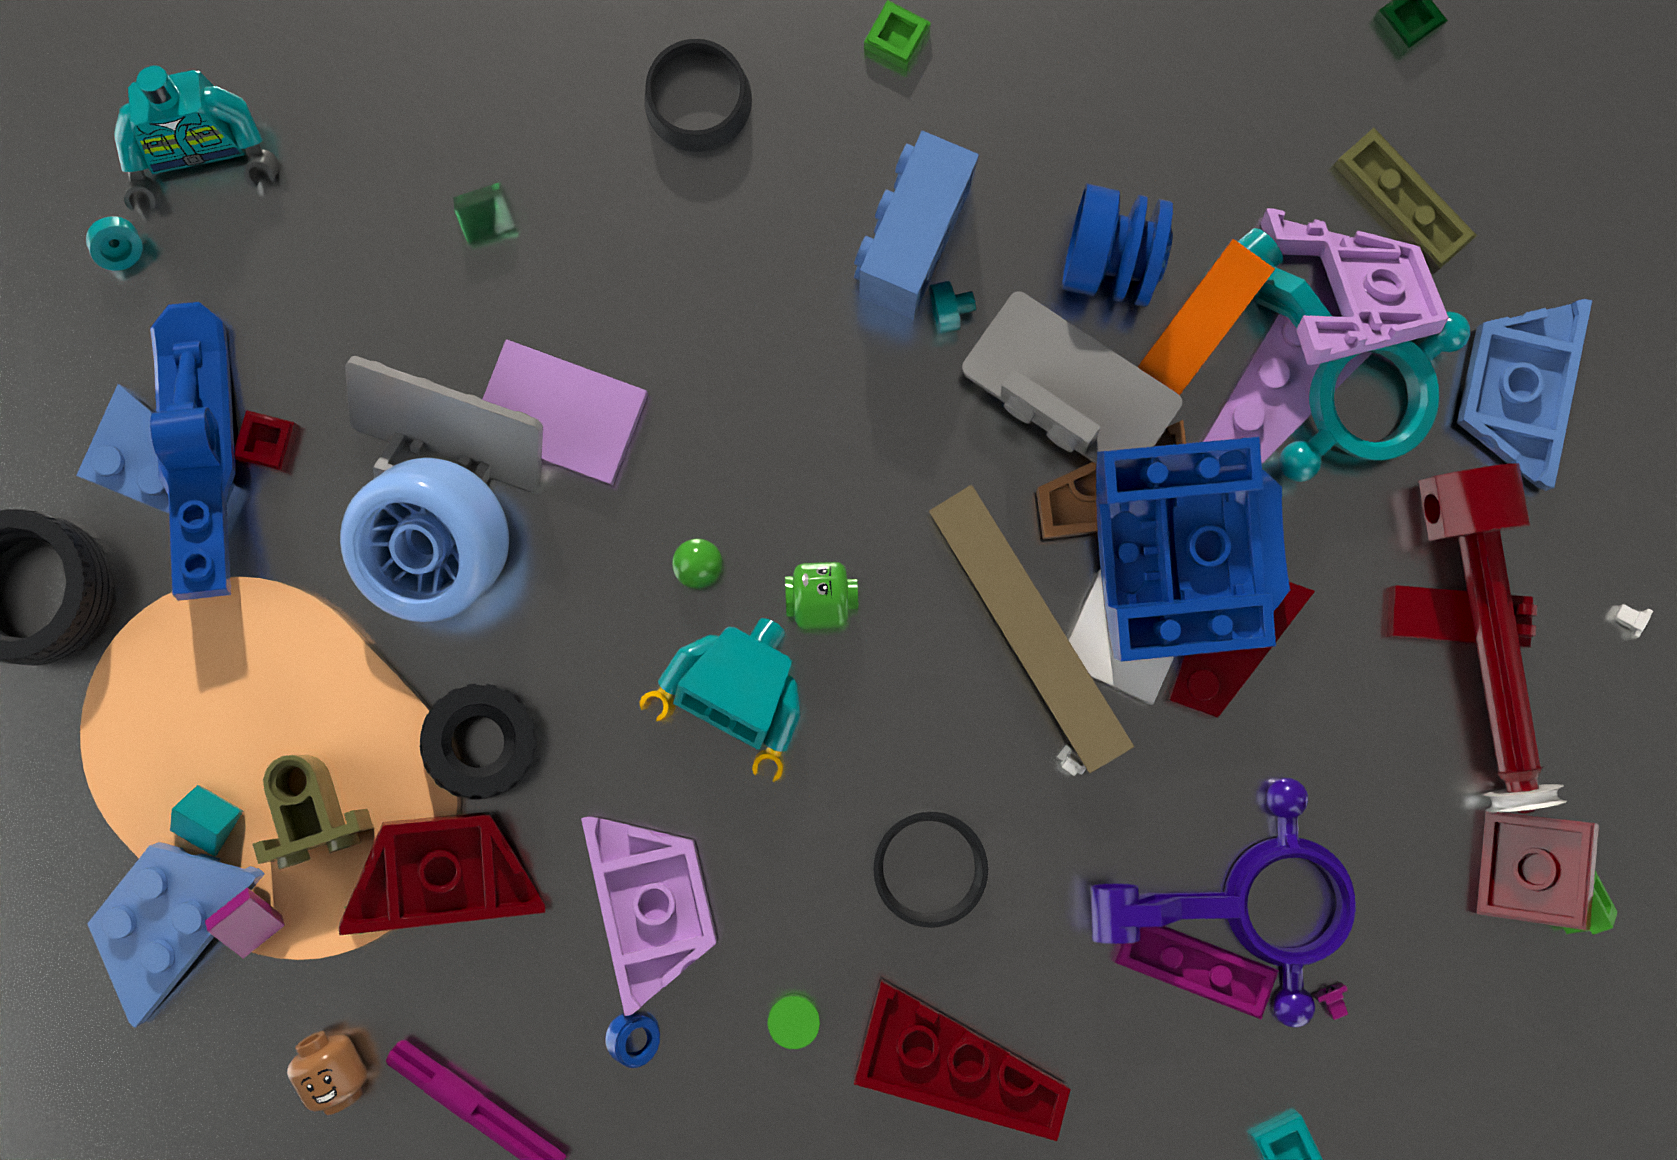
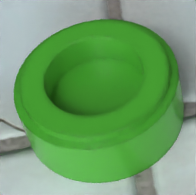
(793, 1021)

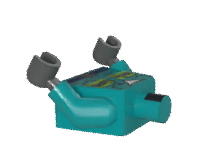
(184, 124)

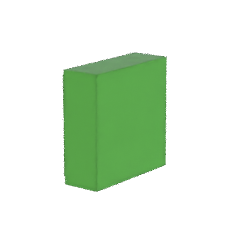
(897, 35)

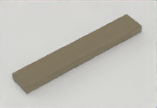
(1031, 629)

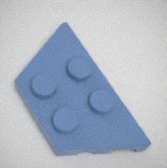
(1524, 386)
(157, 924)

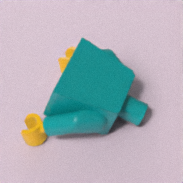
(736, 686)

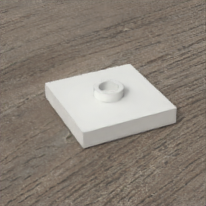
(1093, 646)

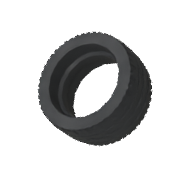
(86, 591)

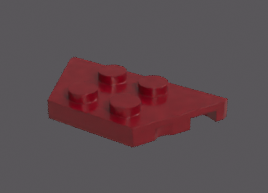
(439, 875)

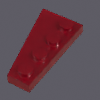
(944, 1065)

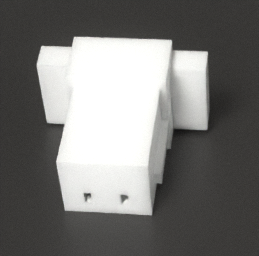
(1633, 619)
(1071, 761)

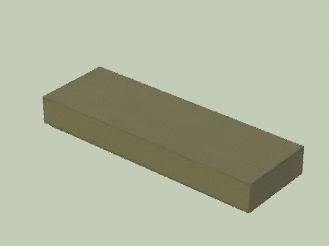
(1404, 199)

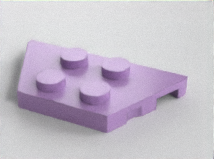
(649, 905)

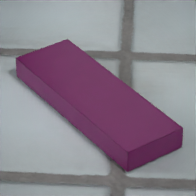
(1200, 968)

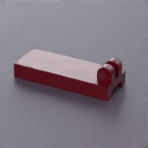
(1446, 615)

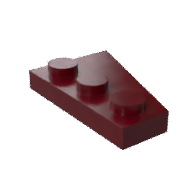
(1213, 679)

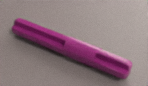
(469, 1104)

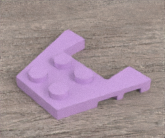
(1377, 283)

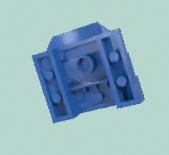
(1189, 548)

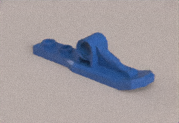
(194, 445)

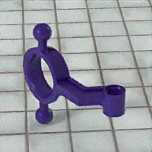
(1120, 911)

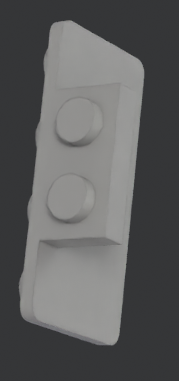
(1068, 382)
(442, 424)

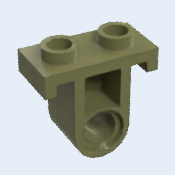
(306, 818)

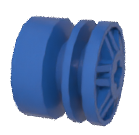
(1118, 245)

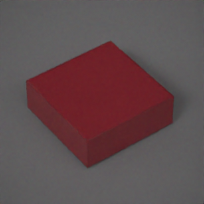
(266, 441)

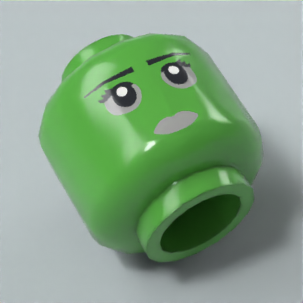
(820, 595)

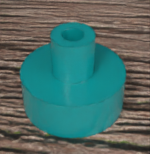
(114, 243)
(948, 306)

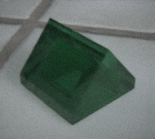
(484, 213)

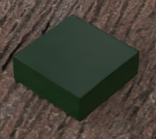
(1410, 22)

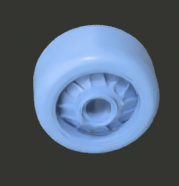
(424, 539)

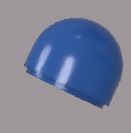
(618, 1033)

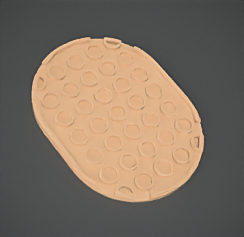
(220, 694)

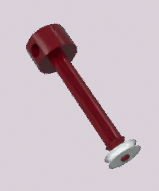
(1475, 510)

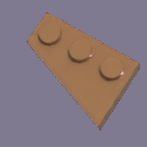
(1069, 502)

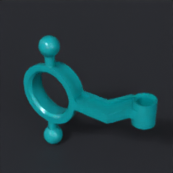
(1295, 299)

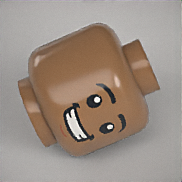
(327, 1072)

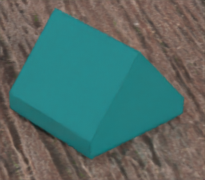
(204, 819)

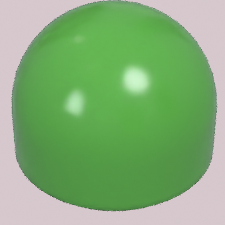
(697, 564)

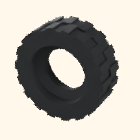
(471, 702)

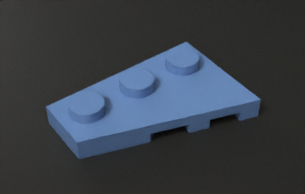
(124, 455)

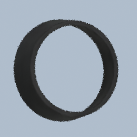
(698, 139)
(962, 908)

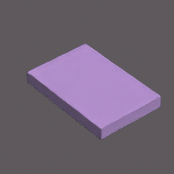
(582, 412)

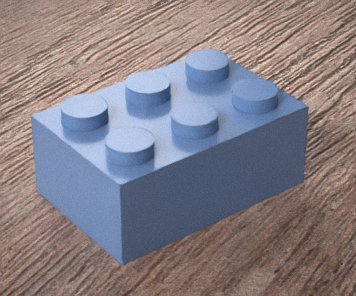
(914, 223)

